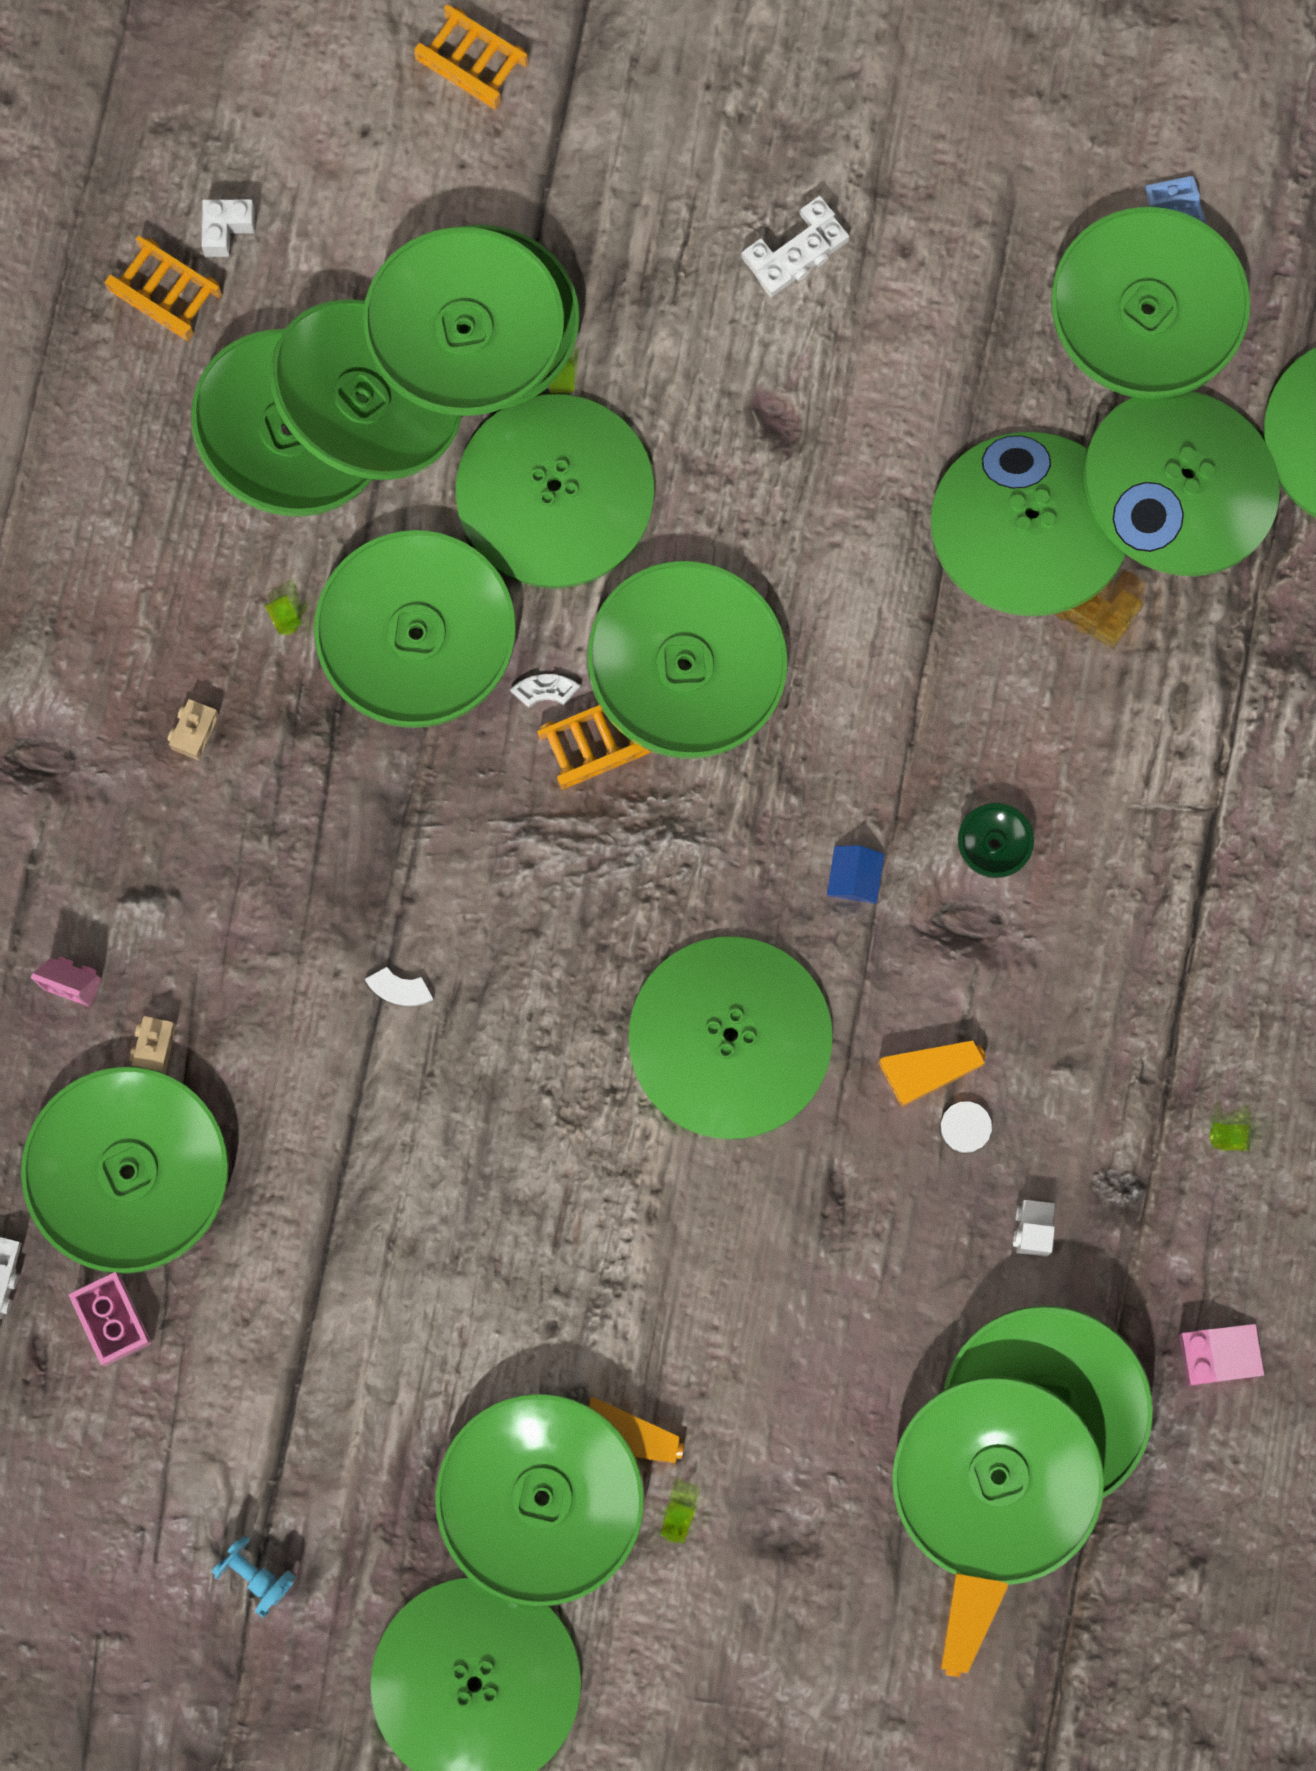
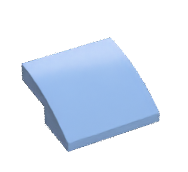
(1176, 195)

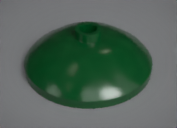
(1001, 824)

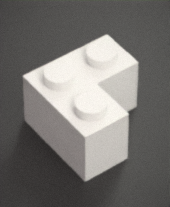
(220, 220)
(1035, 1228)

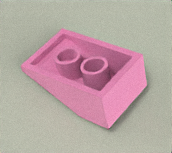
(67, 981)
(1221, 1354)

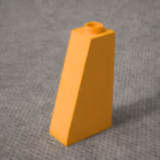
(927, 1070)
(643, 1437)
(969, 1617)

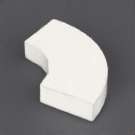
(545, 687)
(399, 990)

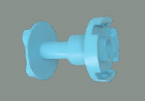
(261, 1581)

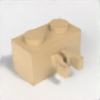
(193, 729)
(153, 1044)

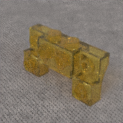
(1104, 620)

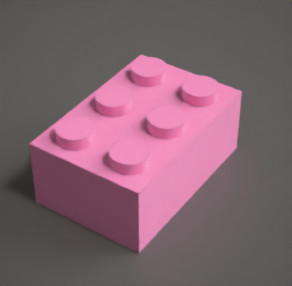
(110, 1319)

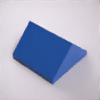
(855, 873)

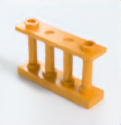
(469, 80)
(161, 311)
(592, 765)

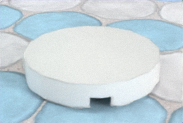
(966, 1127)

